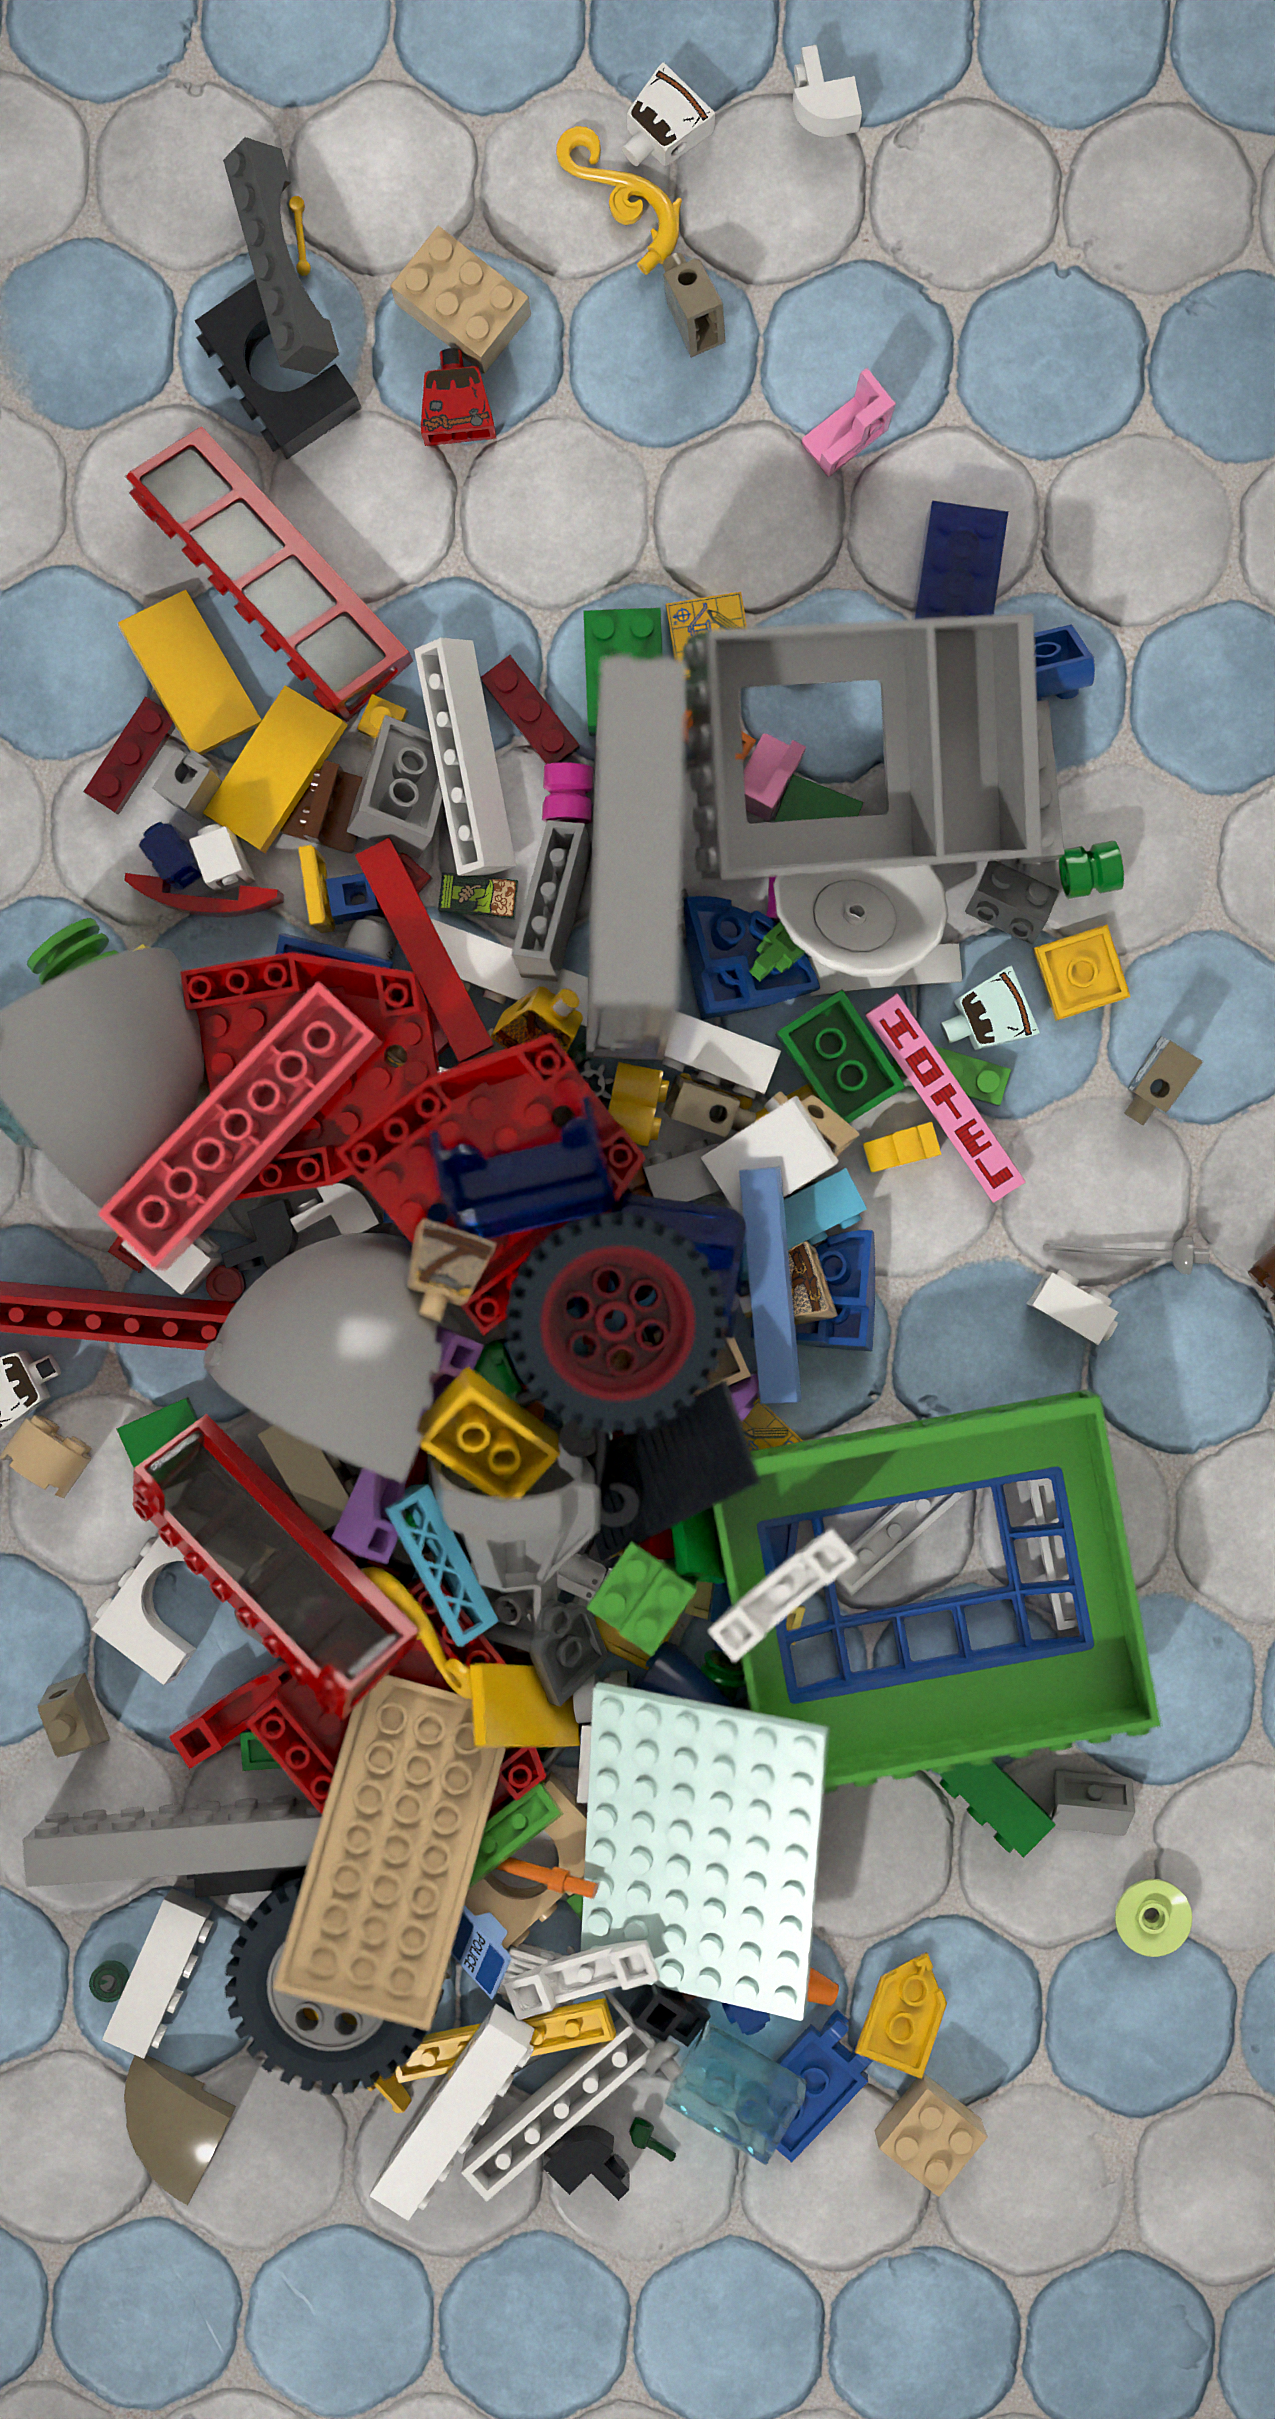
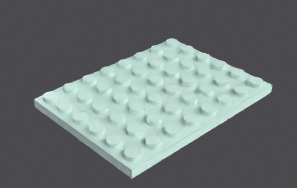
(705, 1844)

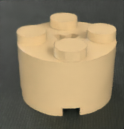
(46, 1456)

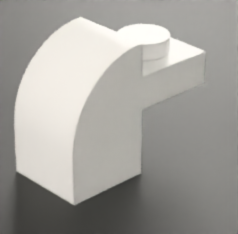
(822, 106)
(345, 1203)

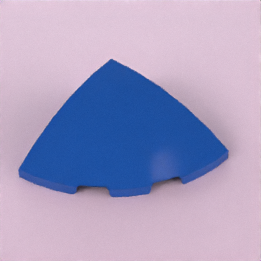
(722, 952)
(850, 1276)

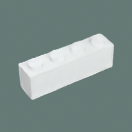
(157, 1974)

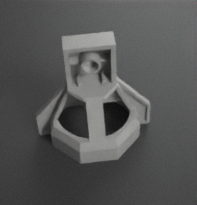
(520, 1541)

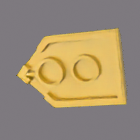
(904, 2017)

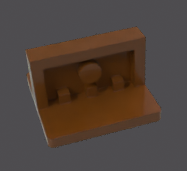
(326, 809)

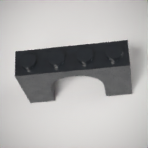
(289, 417)

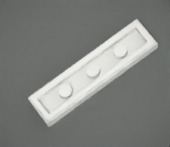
(890, 1536)

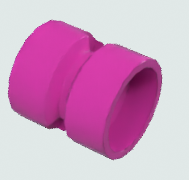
(567, 791)

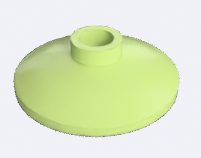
(1163, 1932)

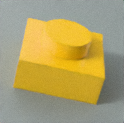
(375, 712)

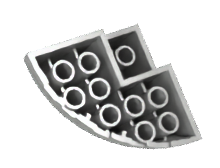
(103, 1066)
(335, 1350)

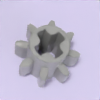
(589, 1074)

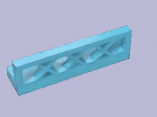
(449, 1562)

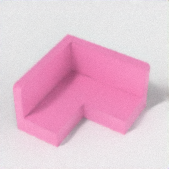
(851, 426)
(769, 774)

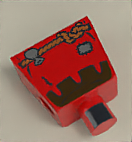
(455, 403)

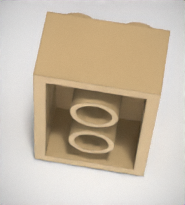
(461, 299)

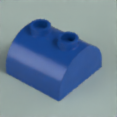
(1062, 663)

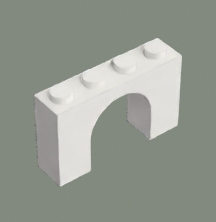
(133, 1624)

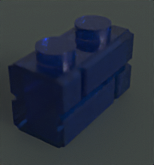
(170, 855)

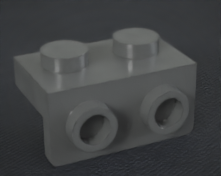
(1012, 901)

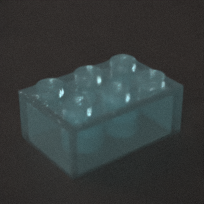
(737, 2093)

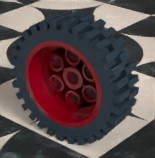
(659, 1374)

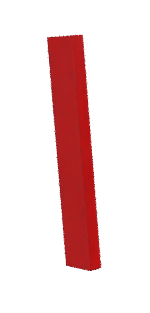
(424, 950)

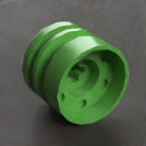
(69, 950)

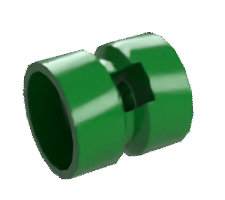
(1093, 869)

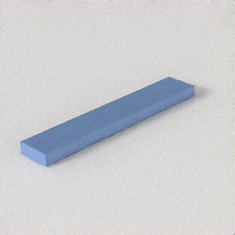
(770, 1285)

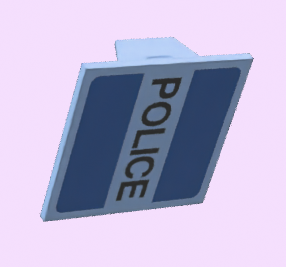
(480, 1950)

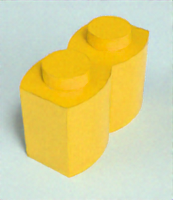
(636, 1099)

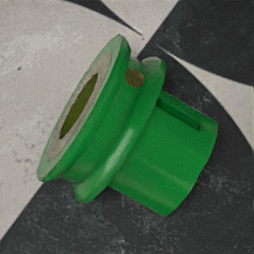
(724, 1672)

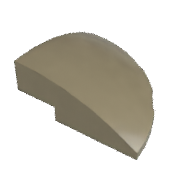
(172, 2124)

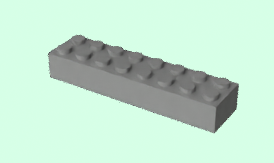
(170, 1841)

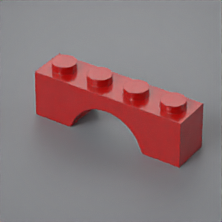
(226, 1717)

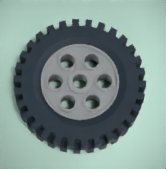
(312, 2049)

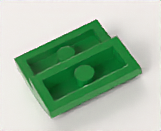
(699, 1548)

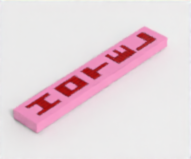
(945, 1097)

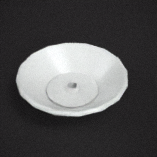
(897, 924)

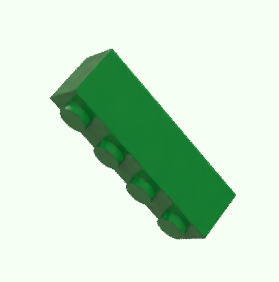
(1001, 1802)

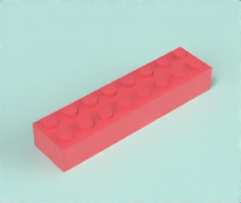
(239, 1128)

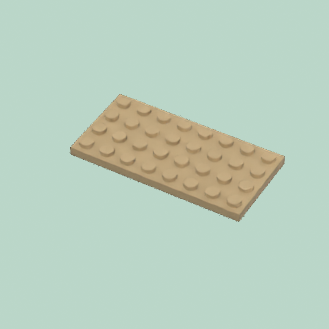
(392, 1856)

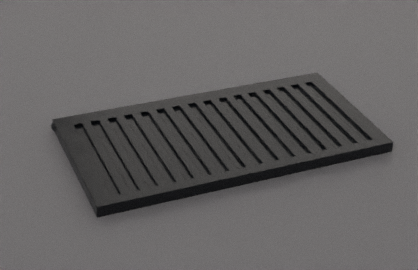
(677, 1468)

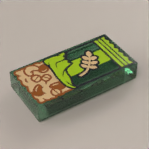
(478, 896)

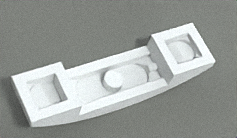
(938, 967)
(781, 1593)
(581, 1974)

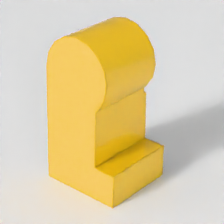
(902, 1147)

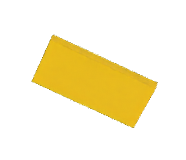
(189, 673)
(275, 768)
(515, 1711)

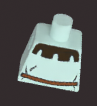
(992, 1013)

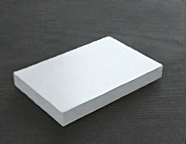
(778, 1139)

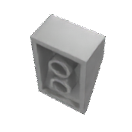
(399, 789)

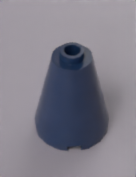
(678, 1676)

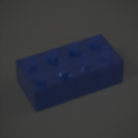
(959, 561)

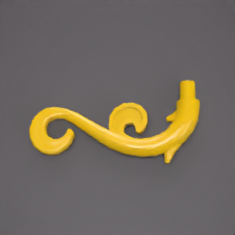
(625, 185)
(453, 1671)

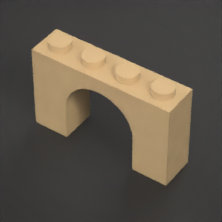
(521, 1907)

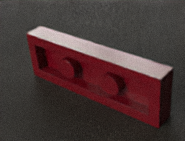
(529, 712)
(131, 756)

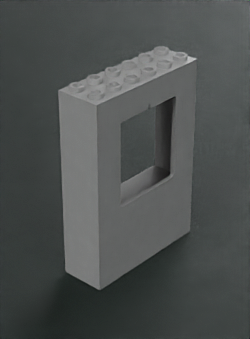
(953, 743)
(636, 858)

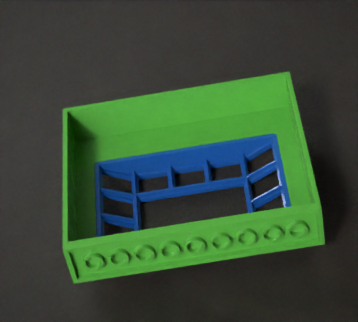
(970, 1700)

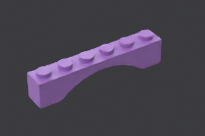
(364, 1522)

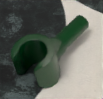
(641, 2138)

